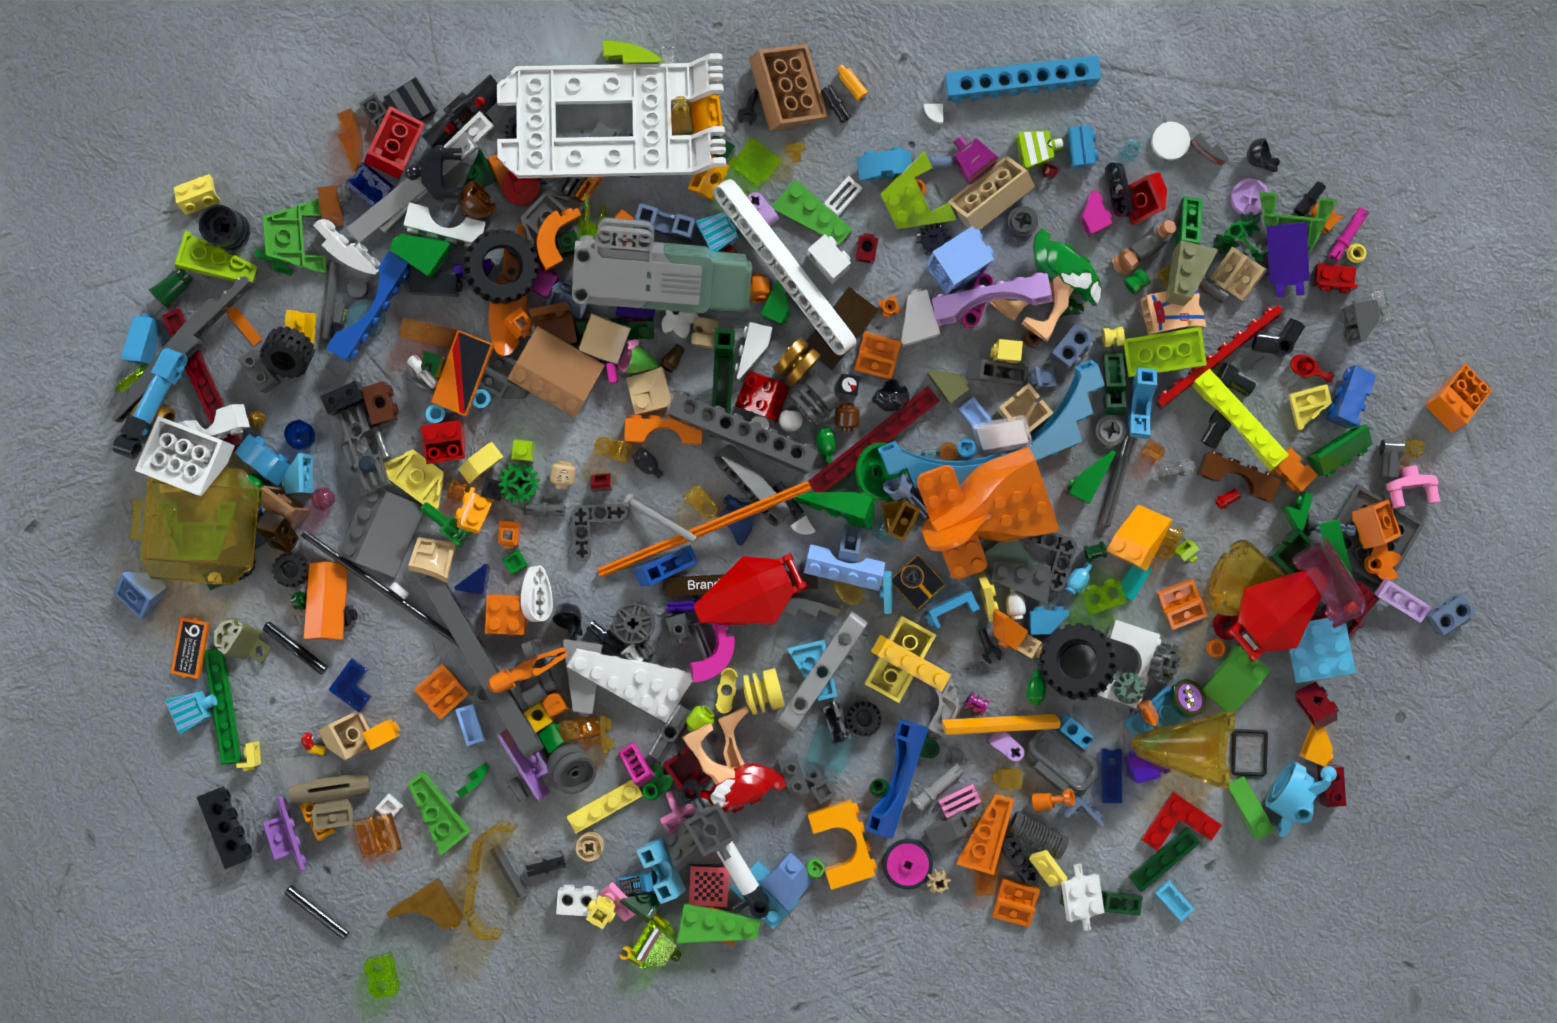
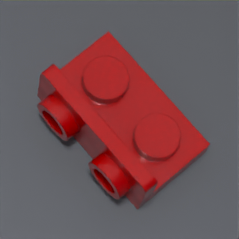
(1335, 277)

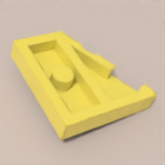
(1308, 404)
(987, 593)

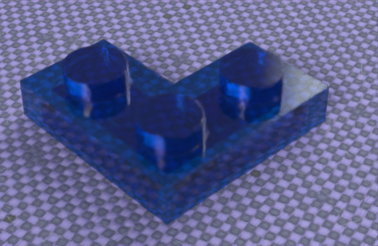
(346, 686)

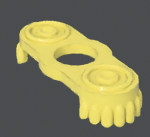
(724, 703)

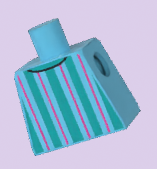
(718, 231)
(190, 710)

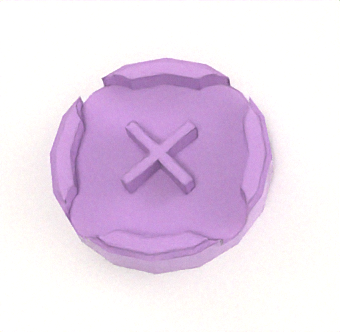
(1246, 196)

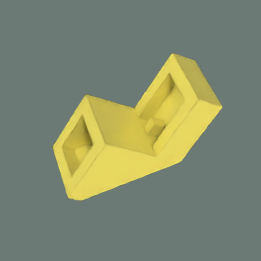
(480, 462)

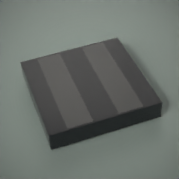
(411, 100)

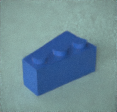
(1351, 397)

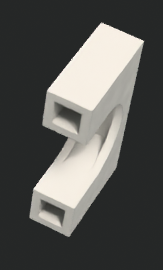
(1144, 645)

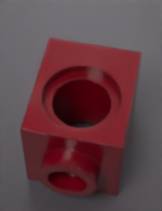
(866, 257)

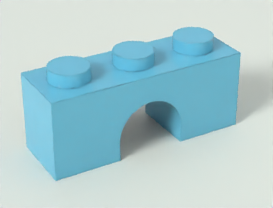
(668, 882)

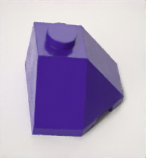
(1141, 769)

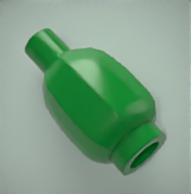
(826, 443)
(1036, 688)

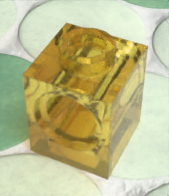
(1008, 778)

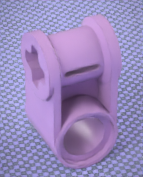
(764, 208)
(1004, 743)

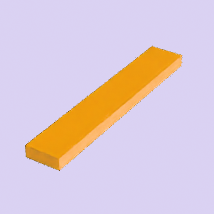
(1000, 724)

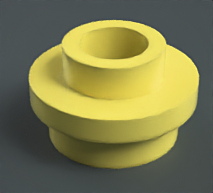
(1361, 253)

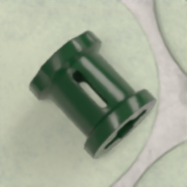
(1095, 551)

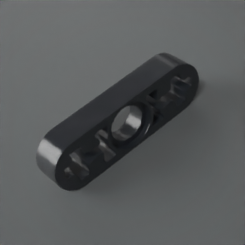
(1110, 177)
(1011, 856)

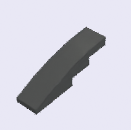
(809, 606)

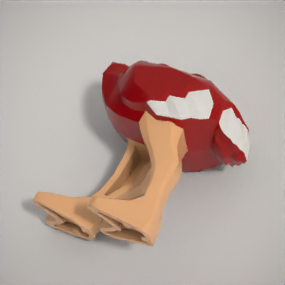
(736, 782)

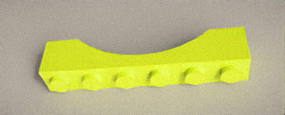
(1257, 437)

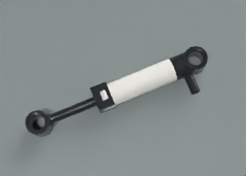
(735, 866)

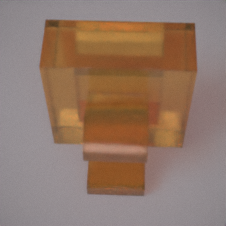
(1153, 449)

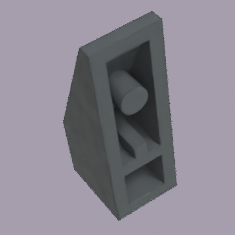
(997, 372)

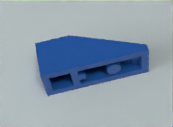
(665, 566)

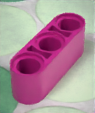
(977, 310)

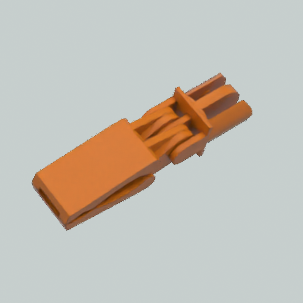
(504, 680)

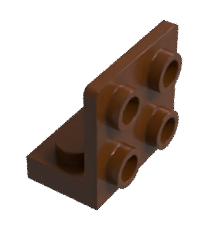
(556, 320)

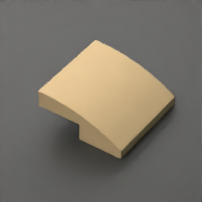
(1238, 274)
(604, 338)

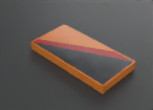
(462, 373)

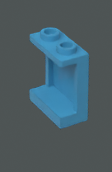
(965, 597)

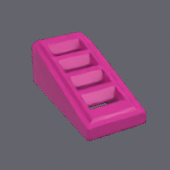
(648, 773)

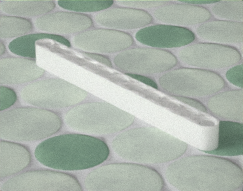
(784, 267)

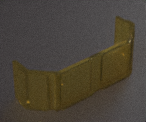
(474, 922)

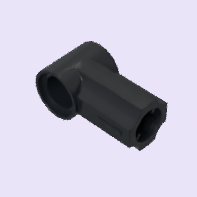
(1233, 378)
(1215, 430)

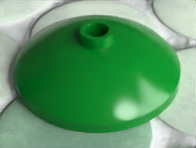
(870, 482)

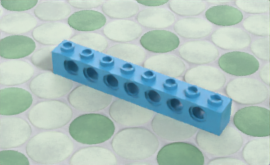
(1088, 65)

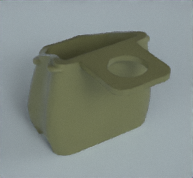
(239, 640)

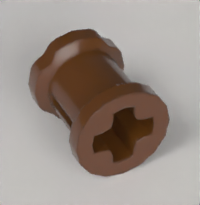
(1028, 341)

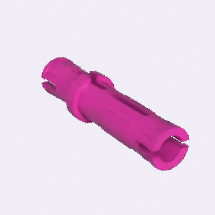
(1344, 240)

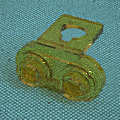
(848, 593)
(604, 739)

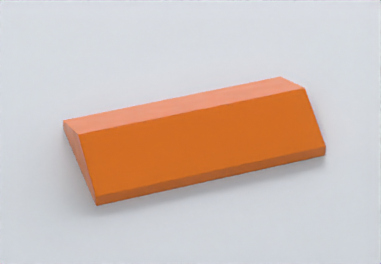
(326, 601)

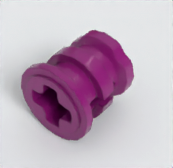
(976, 703)

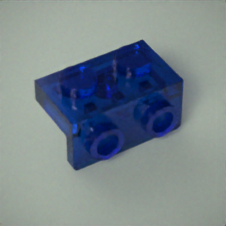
(369, 184)

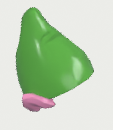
(636, 359)

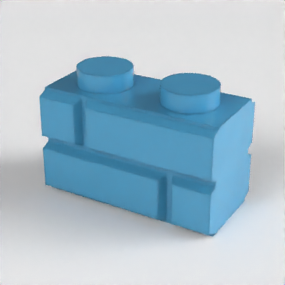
(1081, 147)

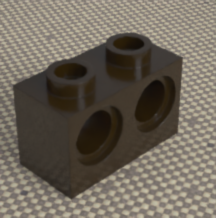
(277, 532)

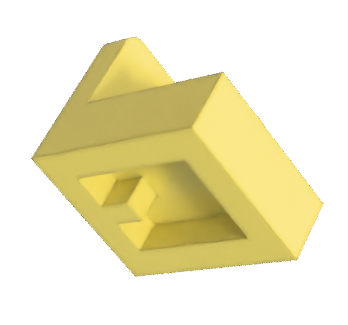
(253, 756)

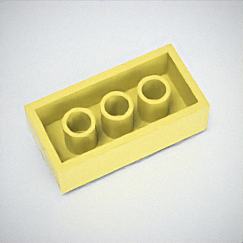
(889, 678)

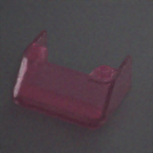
(1332, 580)

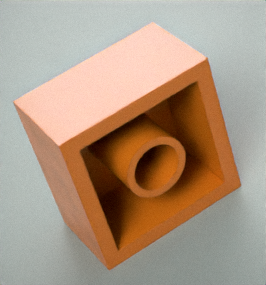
(505, 615)

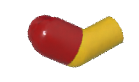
(310, 746)

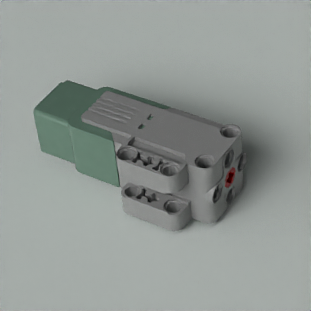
(633, 271)

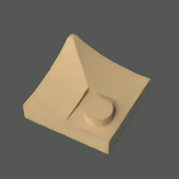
(649, 391)
(432, 558)

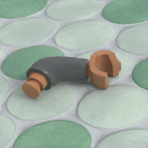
(1145, 247)

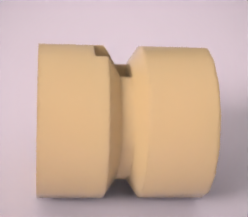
(704, 332)

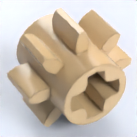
(937, 876)

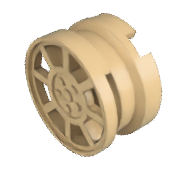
(590, 846)

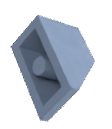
(850, 544)

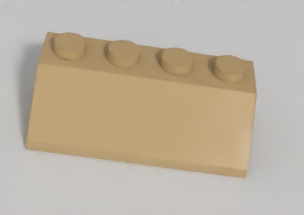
(991, 193)

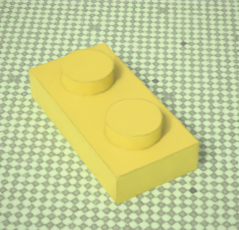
(1048, 868)

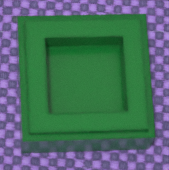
(515, 562)

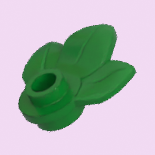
(660, 783)

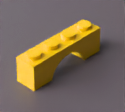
(910, 663)

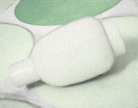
(1015, 605)

